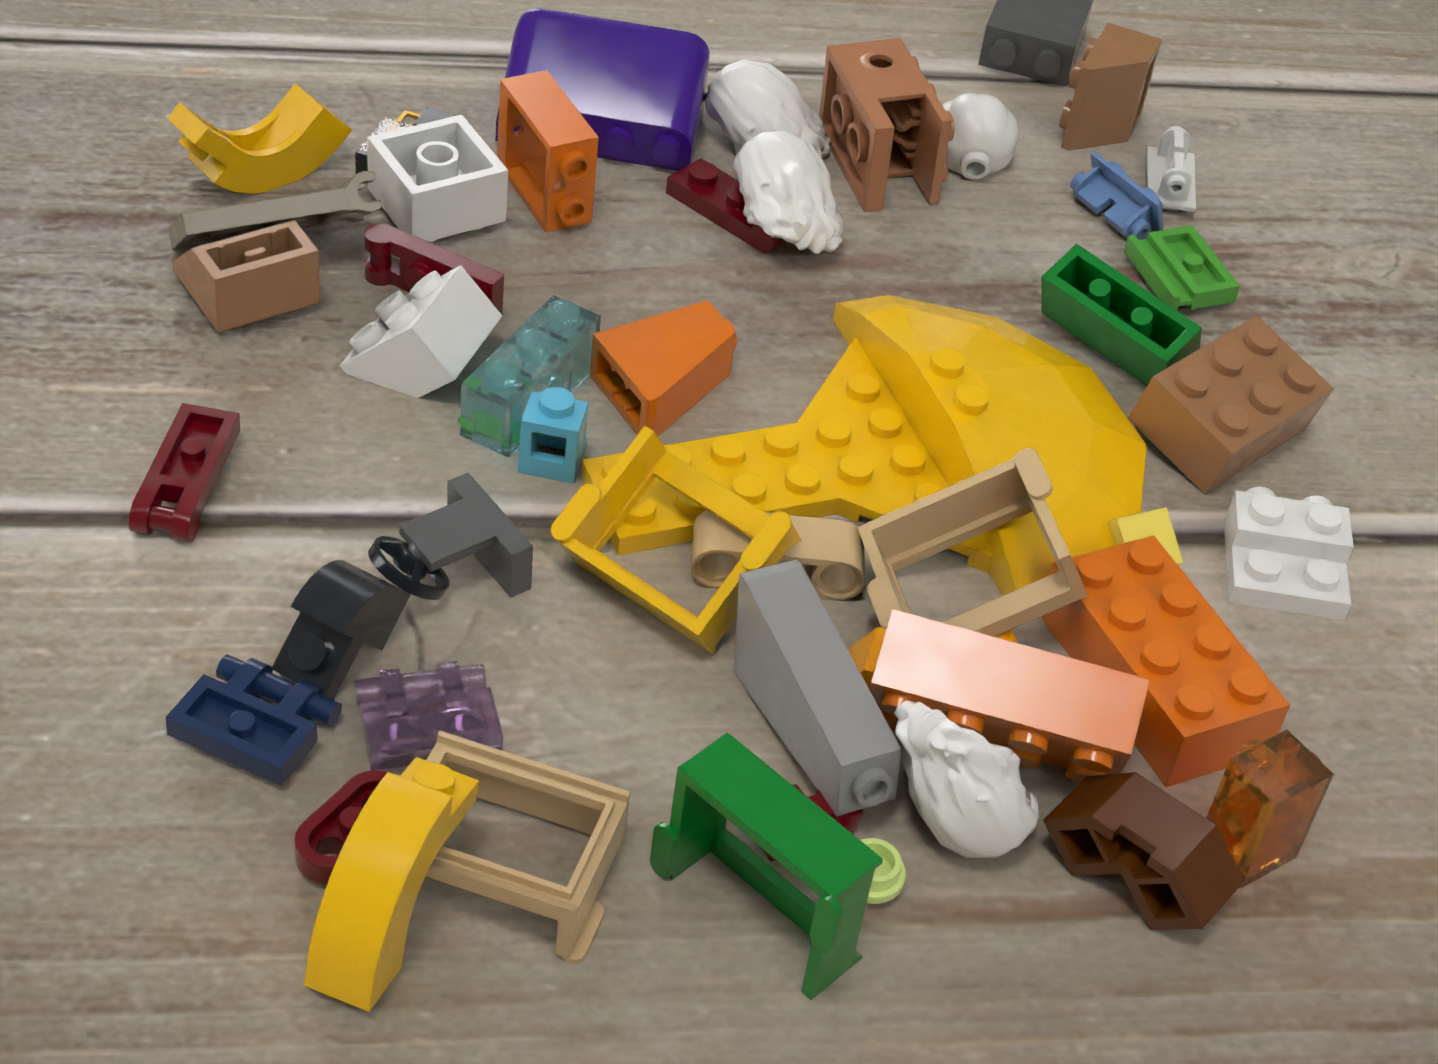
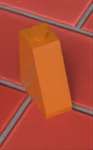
(663, 363)

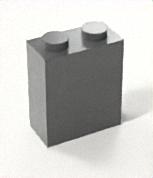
(1035, 37)

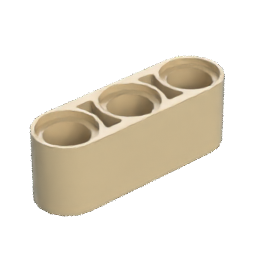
(828, 552)

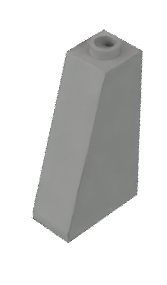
(812, 689)

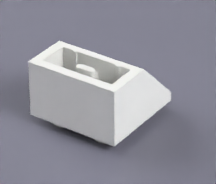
(423, 335)

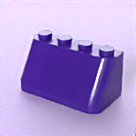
(627, 80)

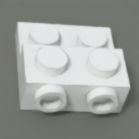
(1288, 553)

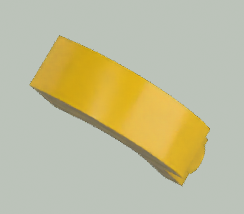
(269, 154)
(377, 879)

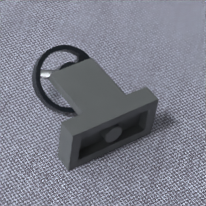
(462, 528)

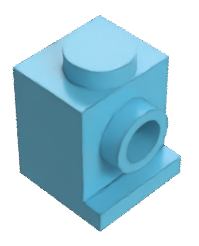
(556, 422)

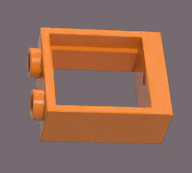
(551, 154)

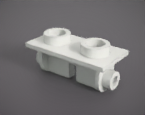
(1172, 170)

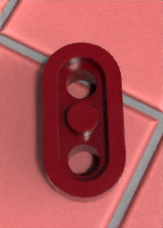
(330, 825)

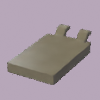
(306, 209)

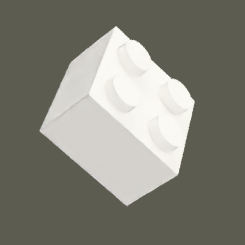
(438, 178)

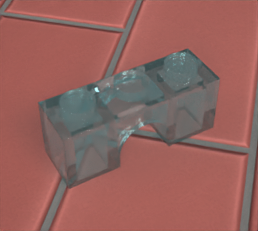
(543, 353)

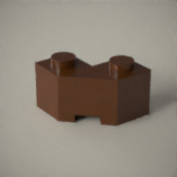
(1157, 843)

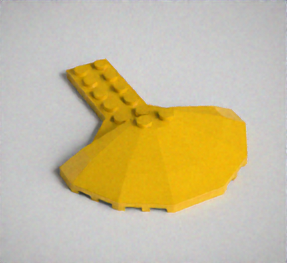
(909, 412)

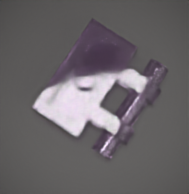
(409, 709)

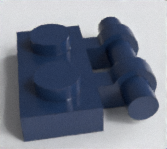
(246, 730)

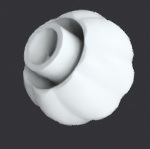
(982, 135)

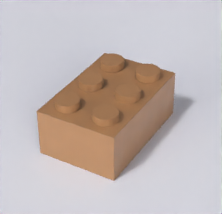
(1230, 403)

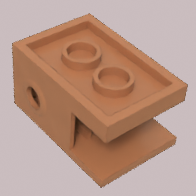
(883, 120)

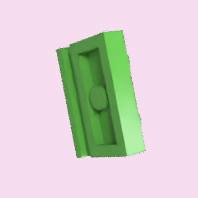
(1182, 268)

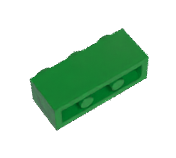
(1116, 315)

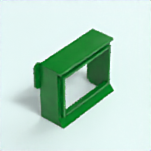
(738, 786)

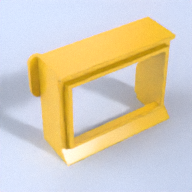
(598, 512)

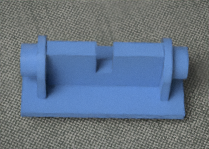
(1133, 209)

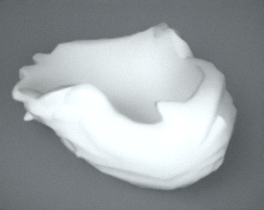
(759, 99)
(788, 191)
(963, 784)

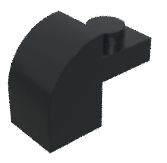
(337, 614)

